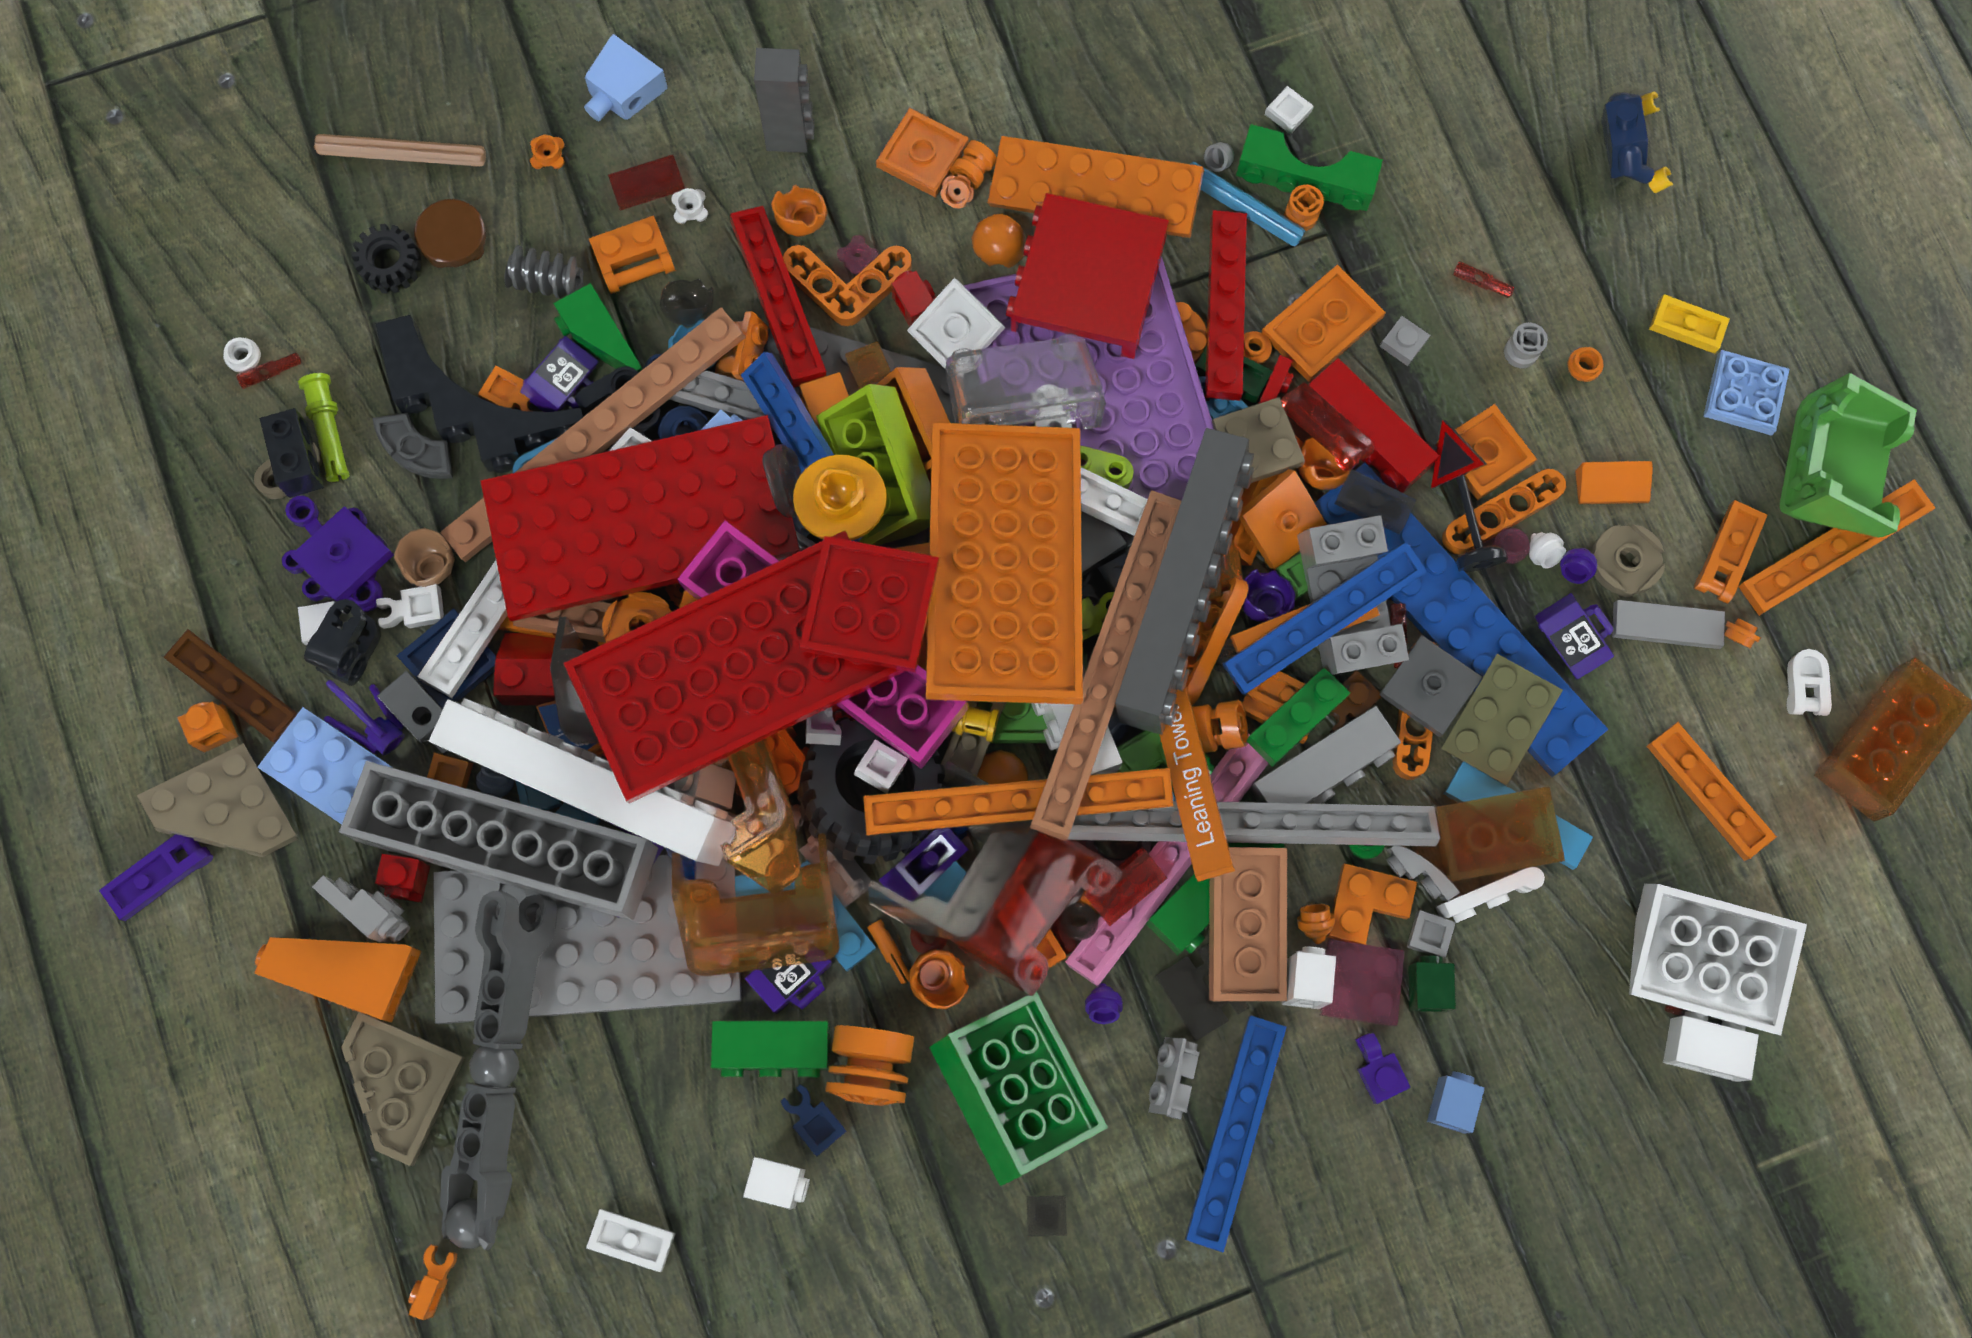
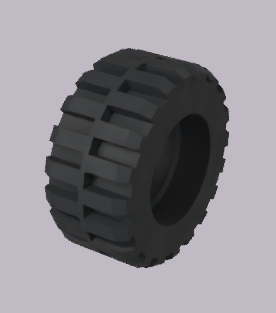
(835, 817)

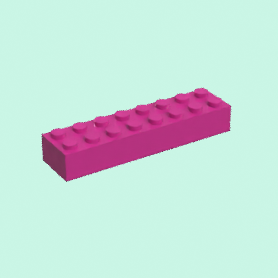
(890, 710)

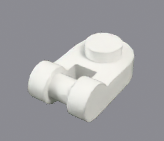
(1804, 671)

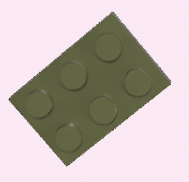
(1502, 719)

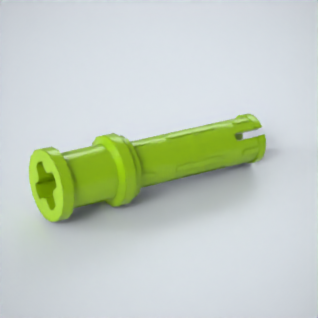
(322, 411)

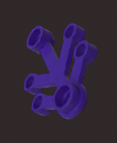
(311, 523)

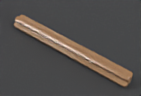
(400, 150)

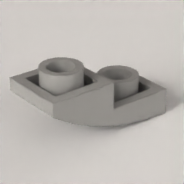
(1412, 864)

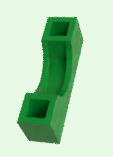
(1269, 162)

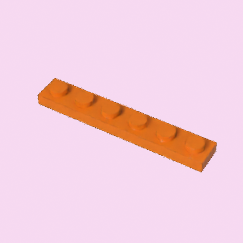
(1827, 553)

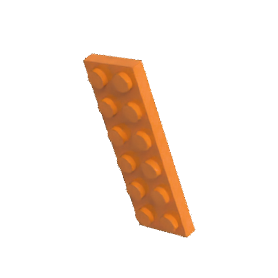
(1126, 182)

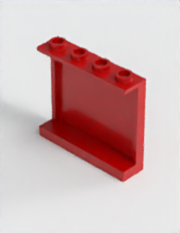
(1089, 271)

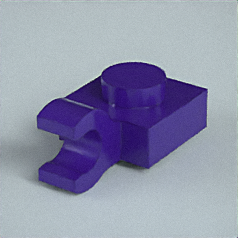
(1381, 1074)

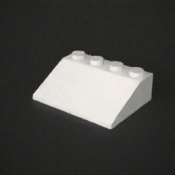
(1714, 957)

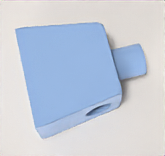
(622, 81)

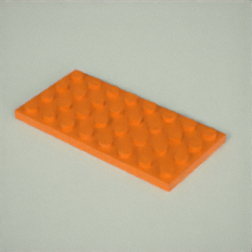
(1008, 565)

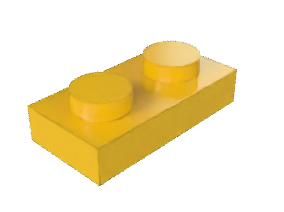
(1689, 324)

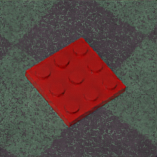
(869, 604)

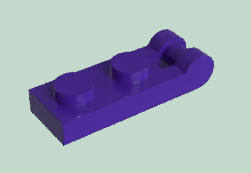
(154, 875)

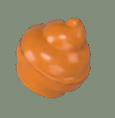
(1316, 921)

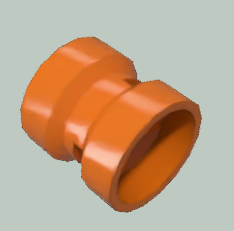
(974, 163)
(1299, 211)

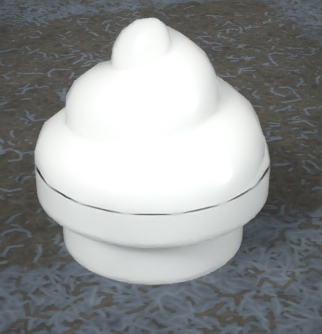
(1546, 549)

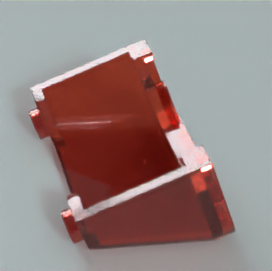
(1032, 904)

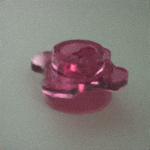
(853, 263)

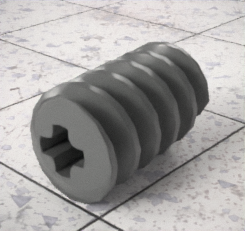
(542, 274)

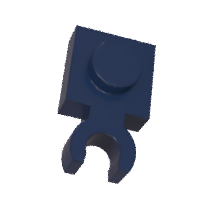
(817, 1125)

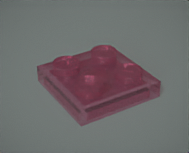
(1365, 983)

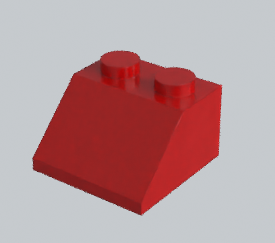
(523, 670)

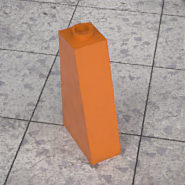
(344, 972)

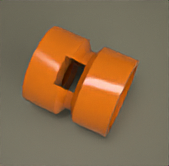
(1232, 721)

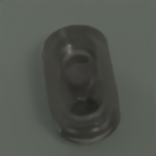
(782, 473)

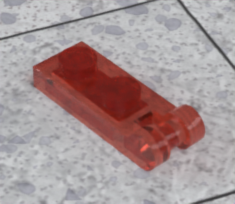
(1327, 426)

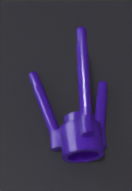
(382, 734)

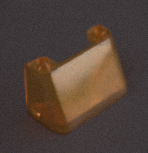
(766, 832)

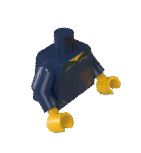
(1628, 139)

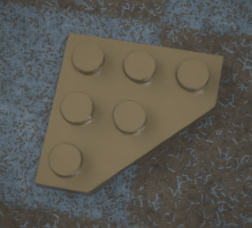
(221, 805)
(398, 1084)

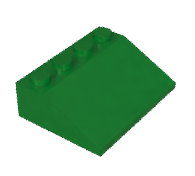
(1018, 1088)

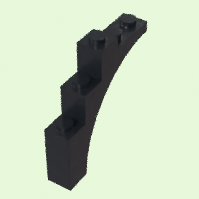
(458, 414)

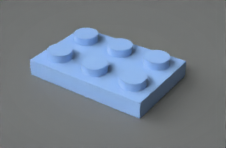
(318, 763)

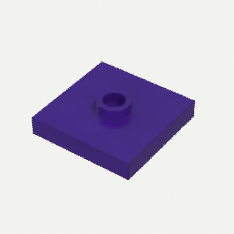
(342, 555)

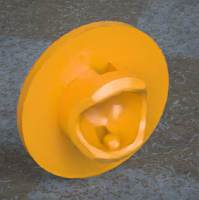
(840, 496)

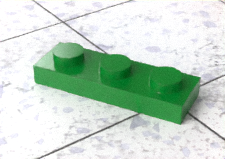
(1298, 717)

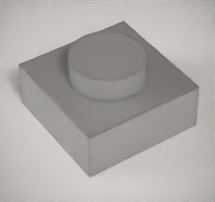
(1404, 340)
(1431, 934)

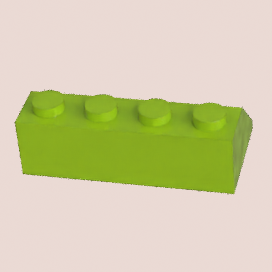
(877, 431)

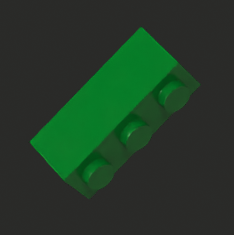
(770, 1047)

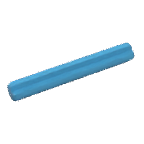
(1256, 210)

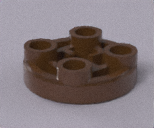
(450, 233)

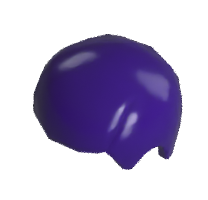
(1268, 596)

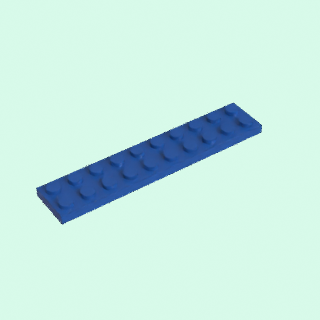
(1473, 630)

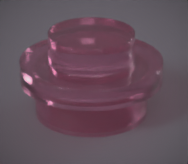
(1515, 544)

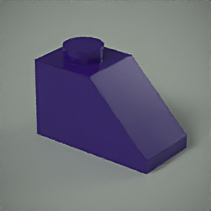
(924, 864)

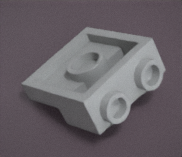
(372, 914)

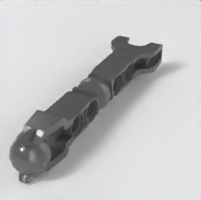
(487, 1109)

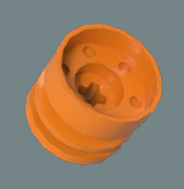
(869, 1064)

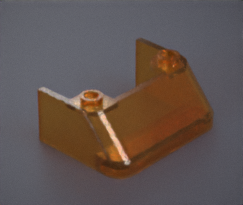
(757, 928)

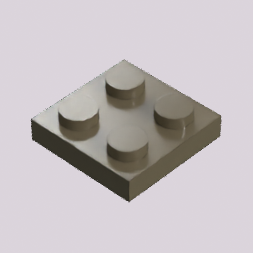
(1268, 435)

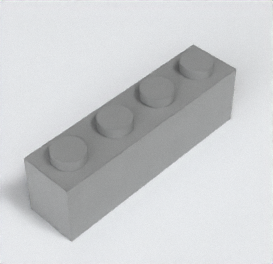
(1330, 762)

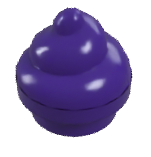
(1578, 565)
(1103, 1005)

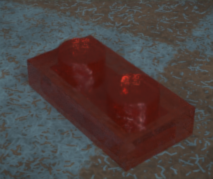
(646, 182)
(1138, 880)

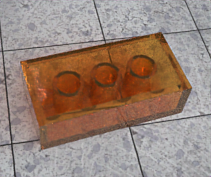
(1894, 739)

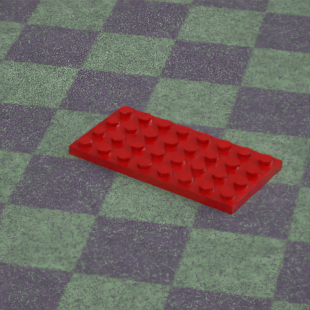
(629, 516)
(713, 678)

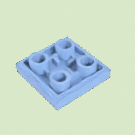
(1746, 392)

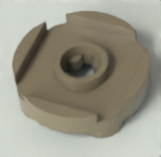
(1647, 560)

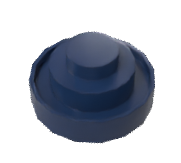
(681, 421)

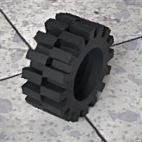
(375, 244)

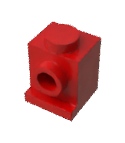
(912, 295)
(402, 877)

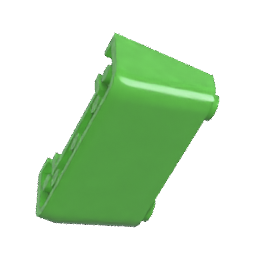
(1843, 457)

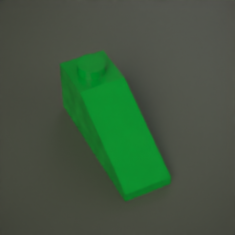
(593, 328)

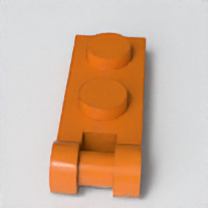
(1731, 550)

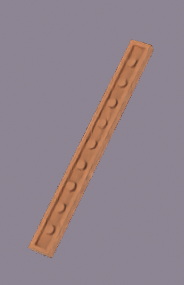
(614, 415)
(1105, 670)

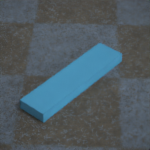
(1473, 784)

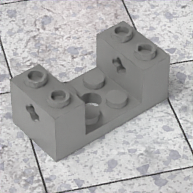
(1330, 558)

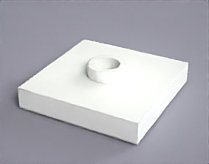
(954, 323)

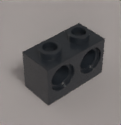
(291, 453)

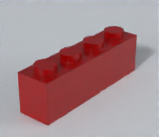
(1398, 450)

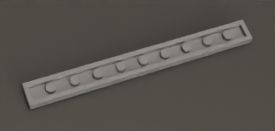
(1275, 824)

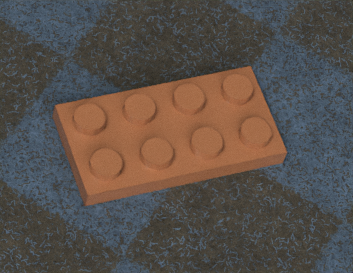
(1249, 927)

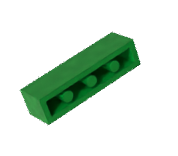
(1187, 911)

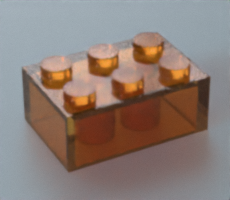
(1498, 834)

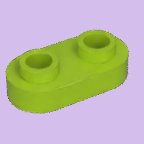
(1101, 462)

